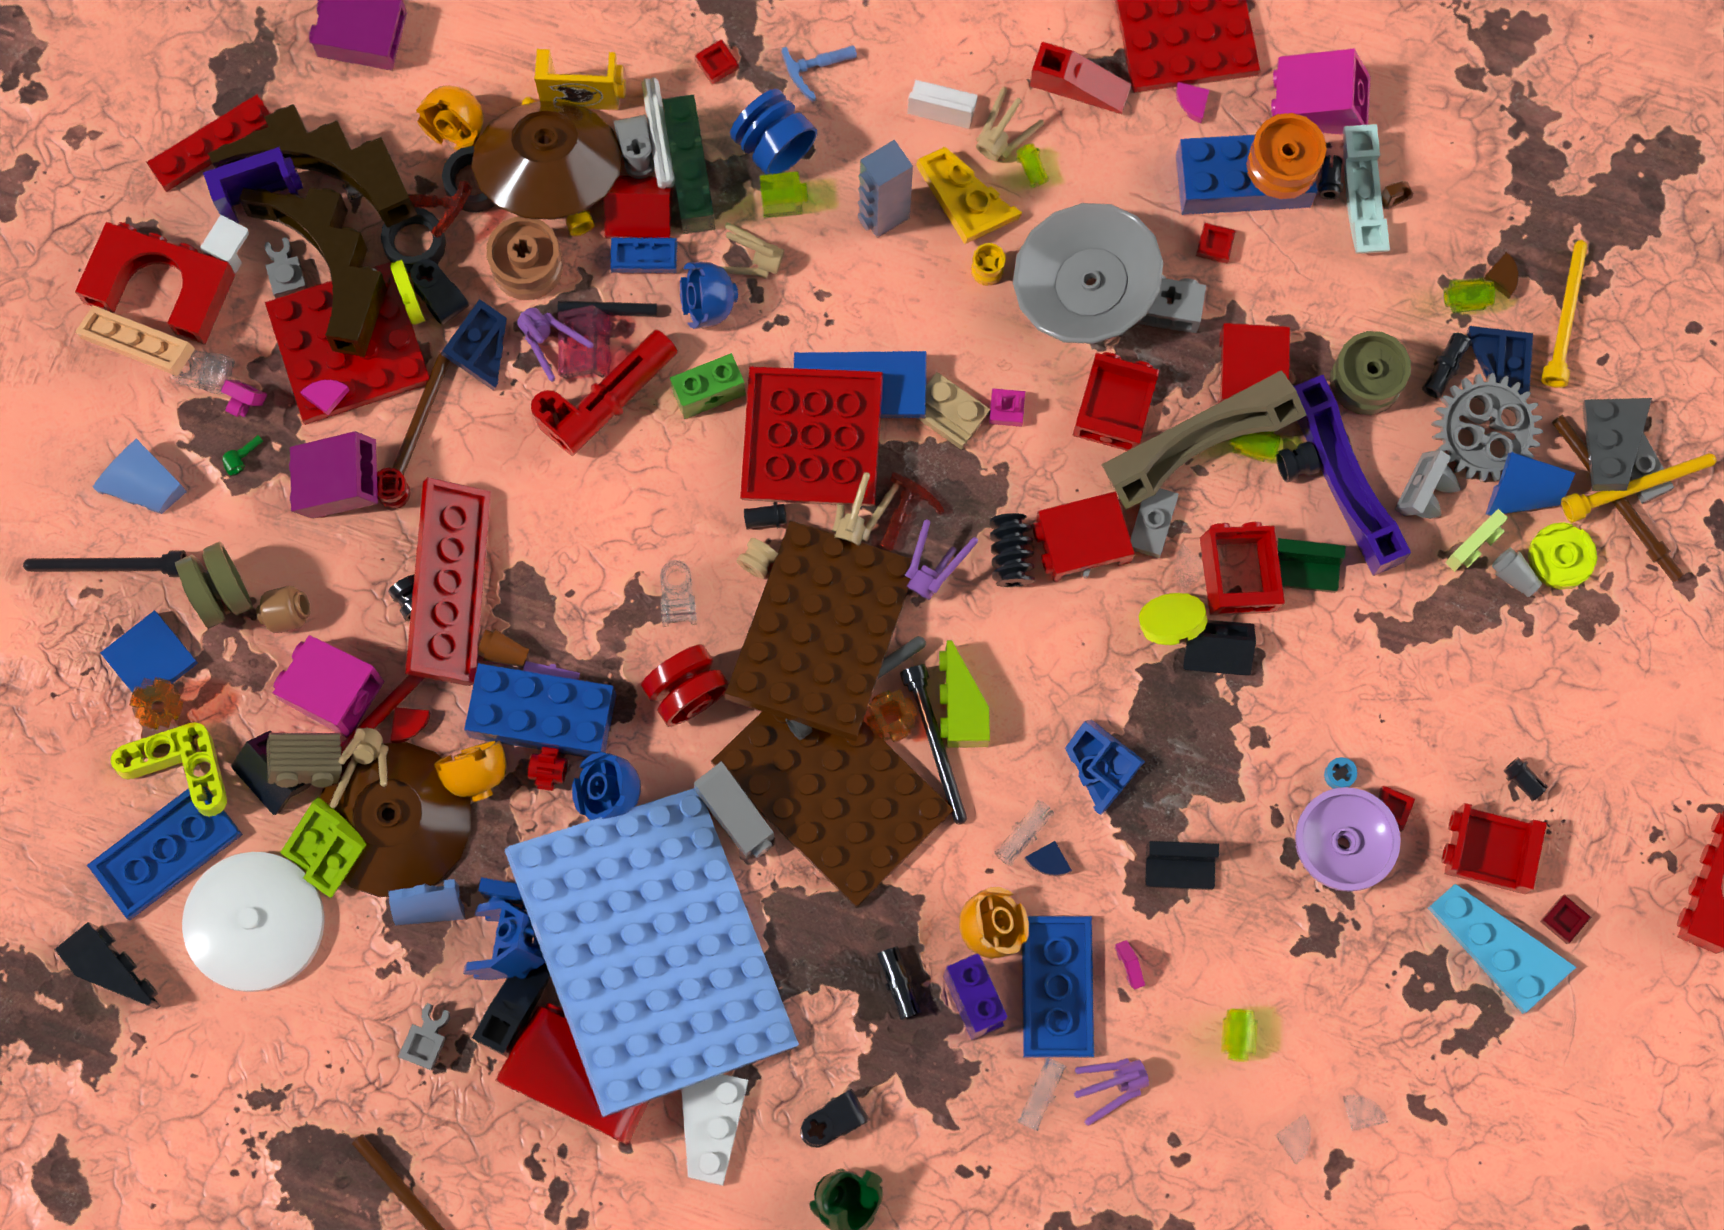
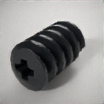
(1010, 550)

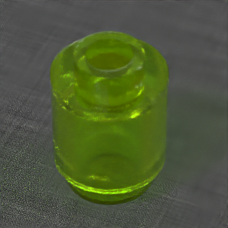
(1469, 295)
(1256, 446)
(1239, 1034)

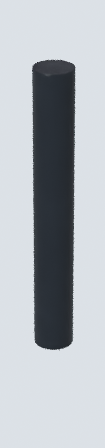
(613, 308)

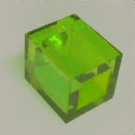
(782, 194)

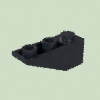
(94, 959)
(511, 1010)

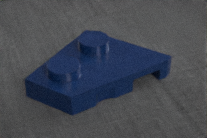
(479, 344)
(1503, 354)

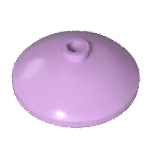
(1367, 827)

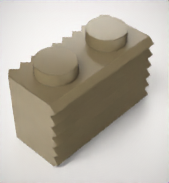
(303, 759)

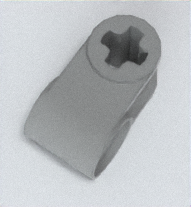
(635, 146)

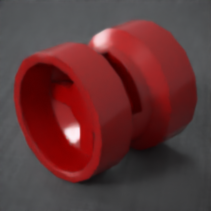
(396, 493)

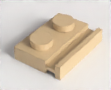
(952, 411)

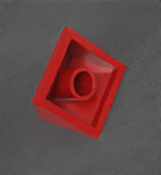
(638, 209)

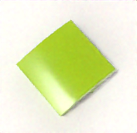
(324, 847)

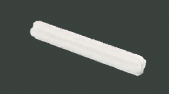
(658, 133)

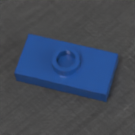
(643, 255)

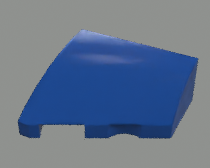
(1528, 485)
(1102, 763)

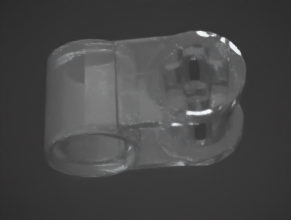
(206, 371)
(677, 601)

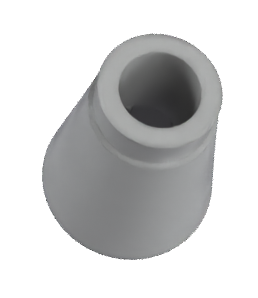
(1517, 572)

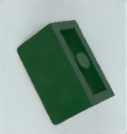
(1310, 564)

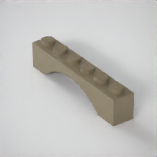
(1259, 408)

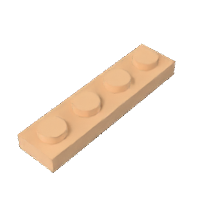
(135, 340)

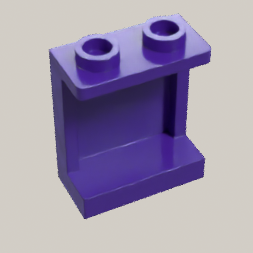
(263, 171)
(975, 996)

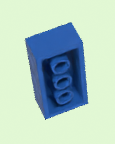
(1217, 180)
(540, 711)

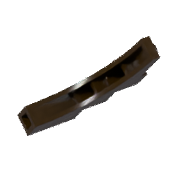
(327, 151)

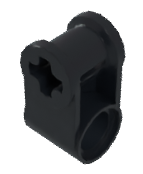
(440, 294)
(839, 1118)

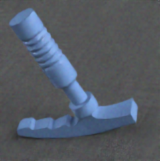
(821, 60)

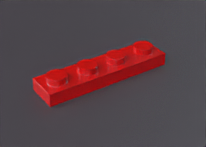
(191, 153)

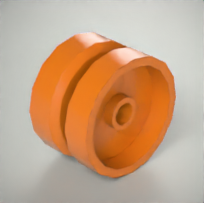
(1286, 155)

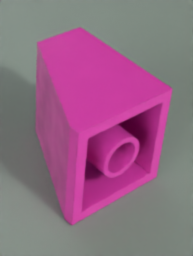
(1324, 87)
(328, 685)

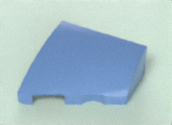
(140, 480)
(427, 904)

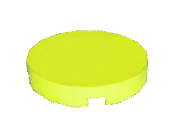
(407, 292)
(1562, 556)
(1173, 618)

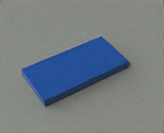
(902, 376)
(162, 853)
(1058, 988)

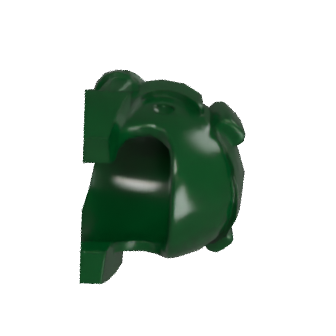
(847, 1200)

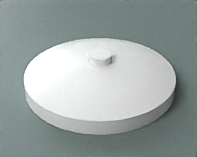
(253, 922)

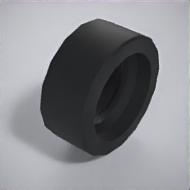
(456, 162)
(425, 218)

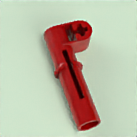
(606, 399)

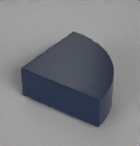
(1049, 861)

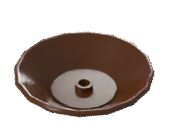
(546, 160)
(427, 825)

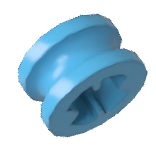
(1340, 763)

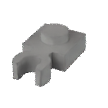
(285, 272)
(423, 1043)

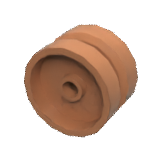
(524, 258)

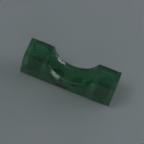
(688, 164)

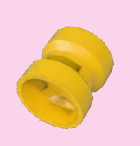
(988, 257)

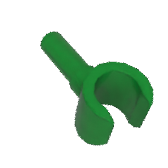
(232, 459)

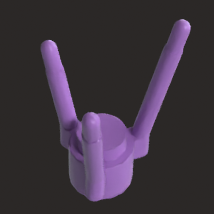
(537, 328)
(928, 581)
(1128, 1078)

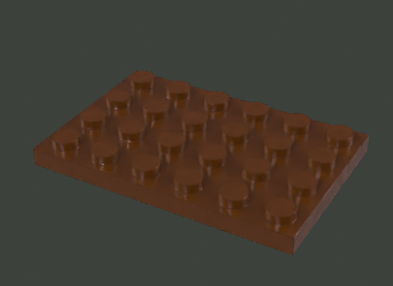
(821, 631)
(836, 799)

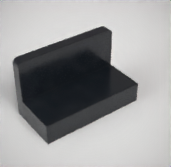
(1222, 648)
(252, 769)
(1181, 865)

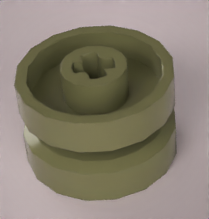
(1370, 372)
(208, 587)

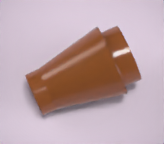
(501, 649)

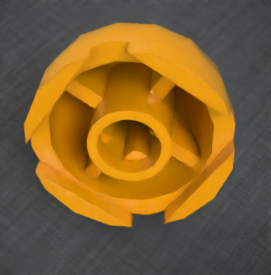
(451, 115)
(473, 770)
(993, 923)

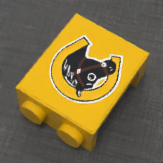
(580, 90)

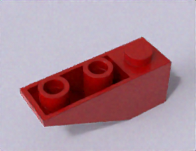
(1077, 78)

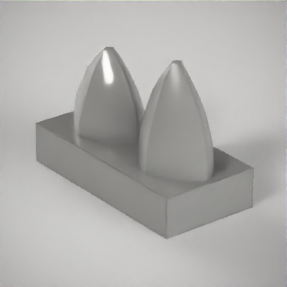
(1427, 476)

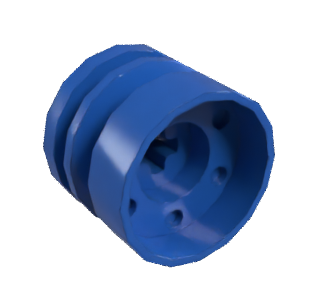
(773, 132)

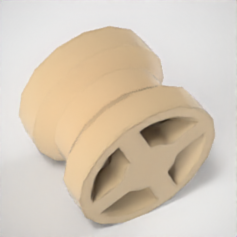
(757, 558)

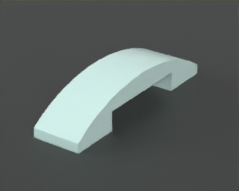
(1363, 189)

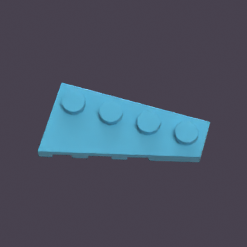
(1504, 951)

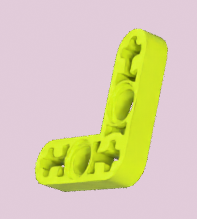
(180, 752)

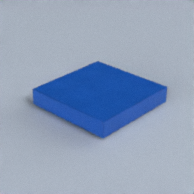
(148, 652)

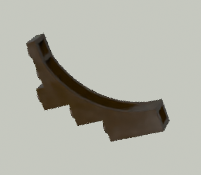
(356, 289)

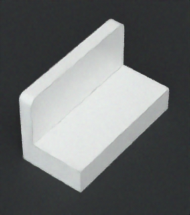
(942, 104)

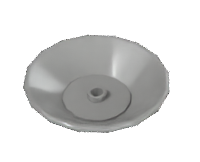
(1084, 245)

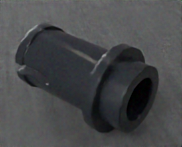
(1330, 184)
(765, 516)
(1525, 778)

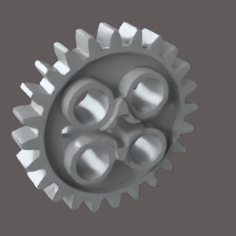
(1495, 399)

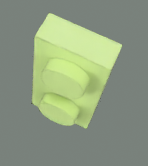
(1487, 532)

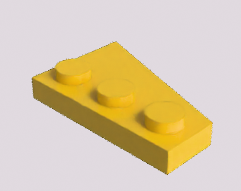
(963, 197)

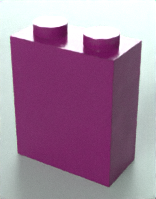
(359, 31)
(333, 475)

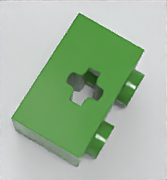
(708, 386)

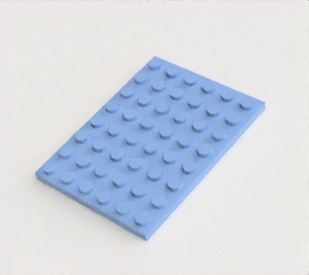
(650, 950)

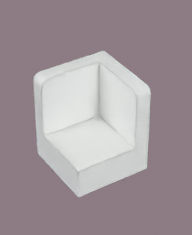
(225, 241)

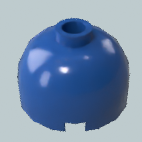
(707, 294)
(606, 786)

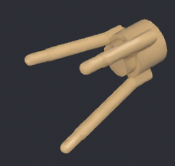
(993, 142)
(766, 255)
(851, 526)
(364, 748)

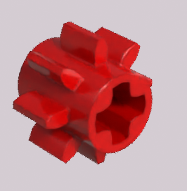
(547, 768)

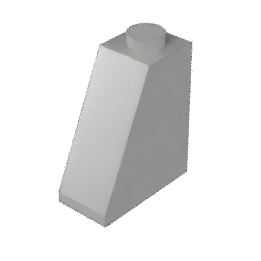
(734, 811)

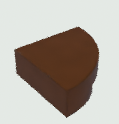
(1396, 194)
(1504, 275)

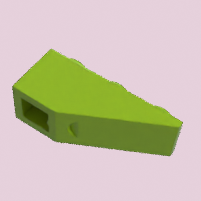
(966, 709)

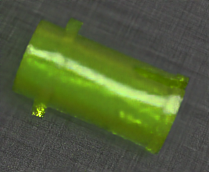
(1032, 165)

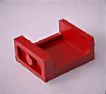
(1251, 355)
(1116, 401)
(1083, 535)
(1493, 849)

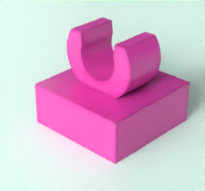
(242, 397)
(1007, 407)

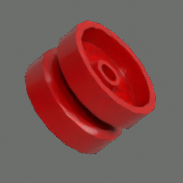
(685, 685)

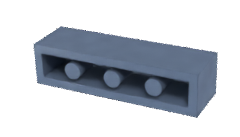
(885, 189)

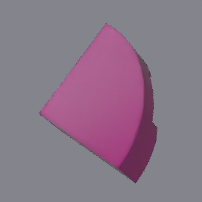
(1192, 100)
(325, 394)
(1131, 964)

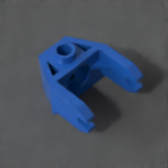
(513, 946)

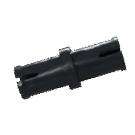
(1446, 365)
(899, 983)

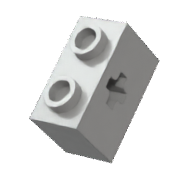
(1186, 305)

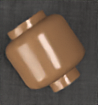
(283, 609)

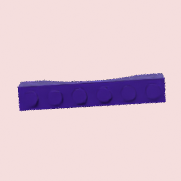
(1366, 517)

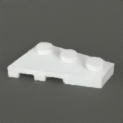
(710, 1125)

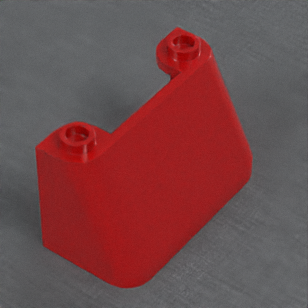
(550, 1070)

